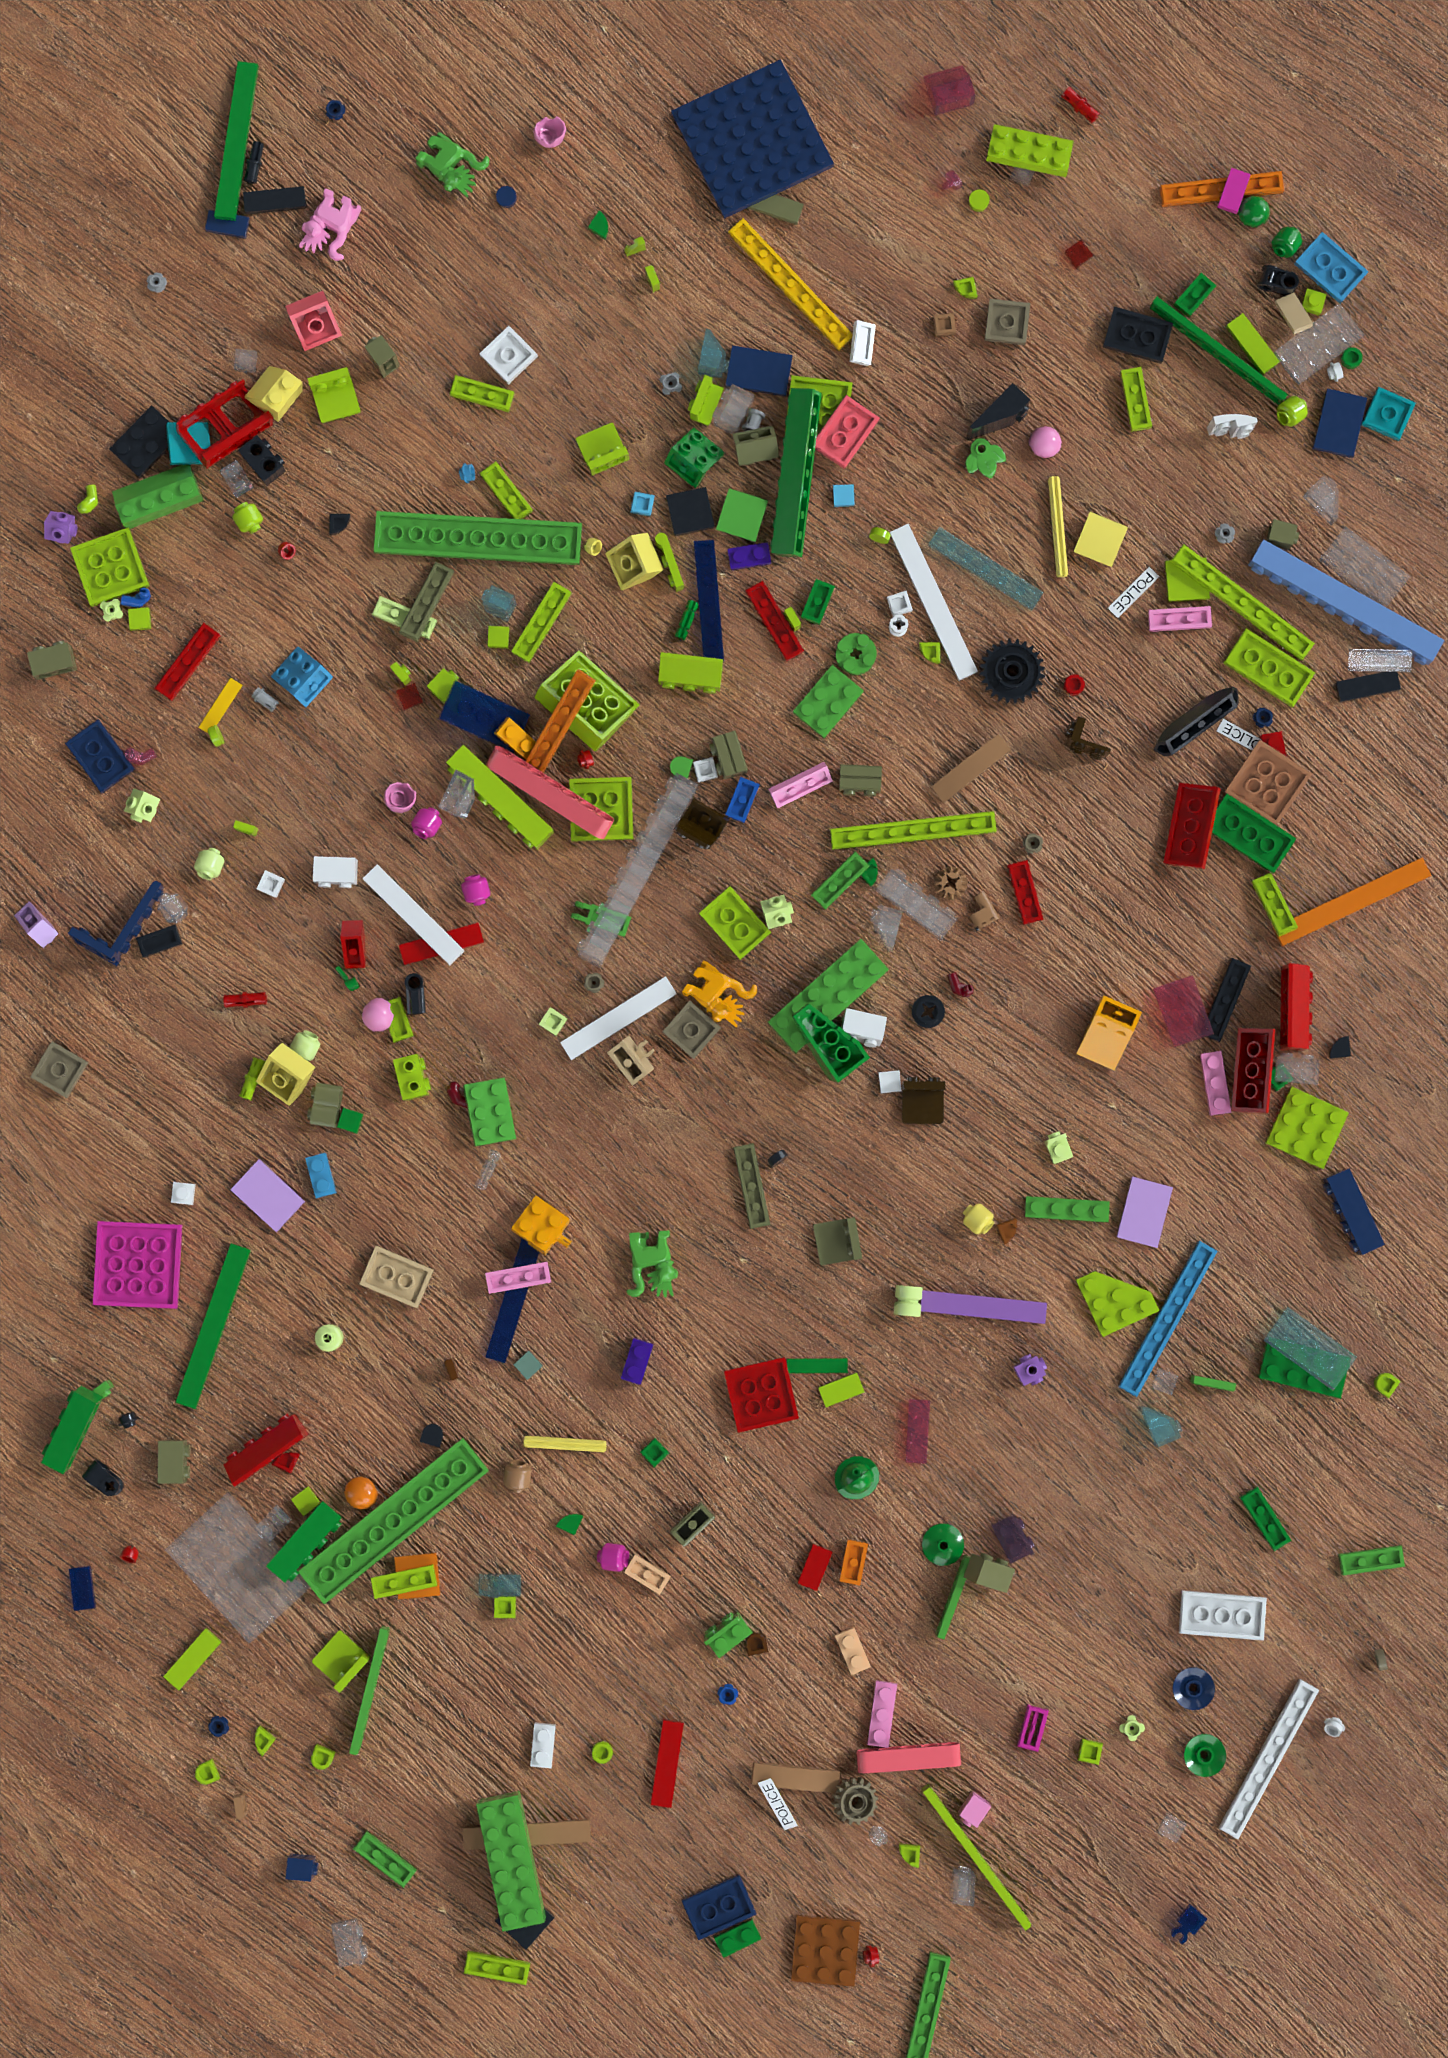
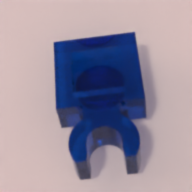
(1191, 1921)

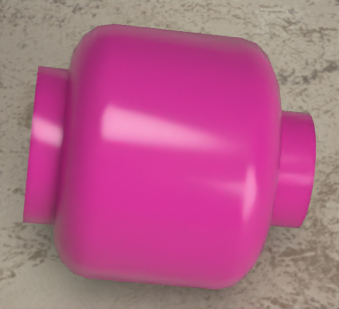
(426, 823)
(475, 889)
(613, 1557)

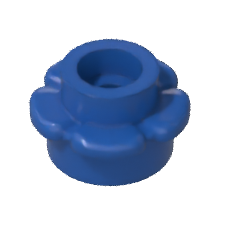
(728, 1688)

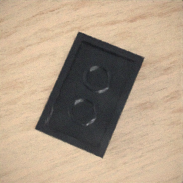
(1138, 335)
(143, 442)

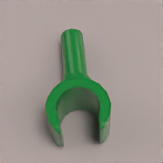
(352, 983)

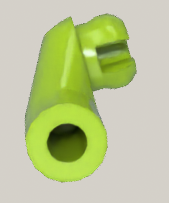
(90, 501)

